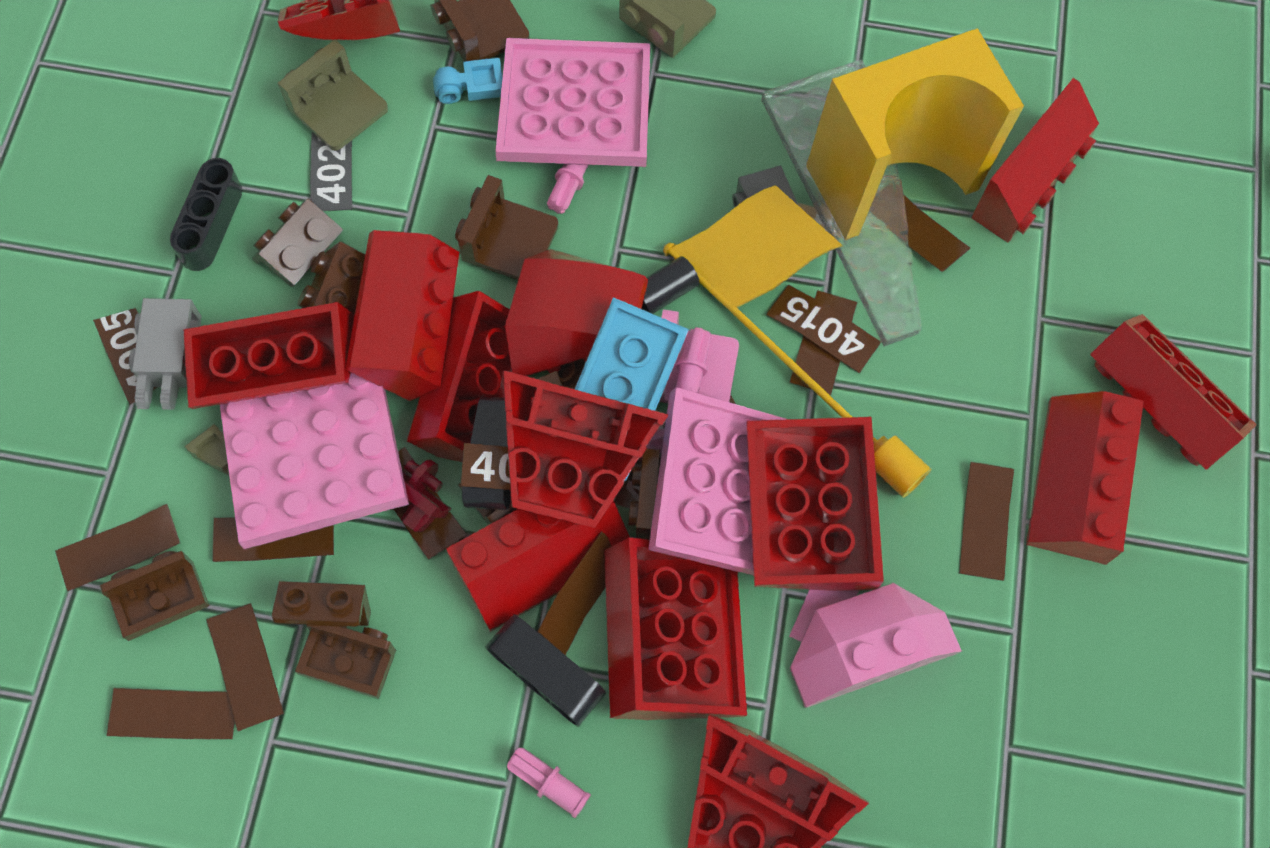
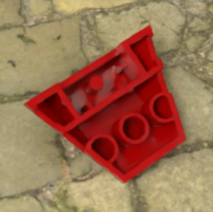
(340, 19)
(562, 308)
(570, 447)
(764, 795)

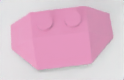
(869, 642)

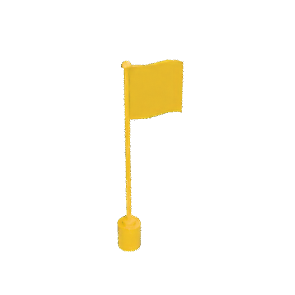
(754, 253)

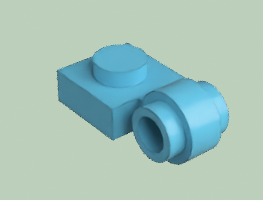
(480, 79)

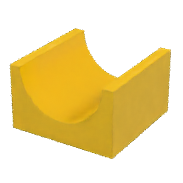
(924, 107)

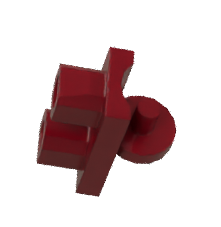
(424, 504)

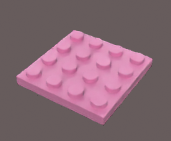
(574, 102)
(311, 460)
(704, 482)

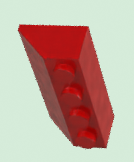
(1037, 164)
(403, 312)
(267, 355)
(471, 370)
(1173, 391)
(1086, 475)
(525, 560)

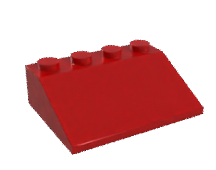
(814, 504)
(672, 636)

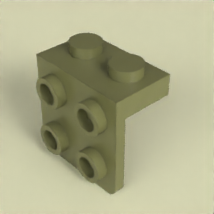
(667, 22)
(331, 97)

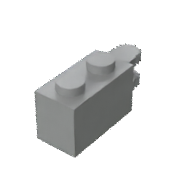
(161, 349)

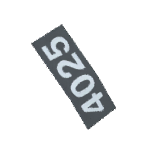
(331, 176)

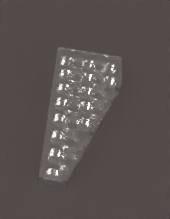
(880, 255)

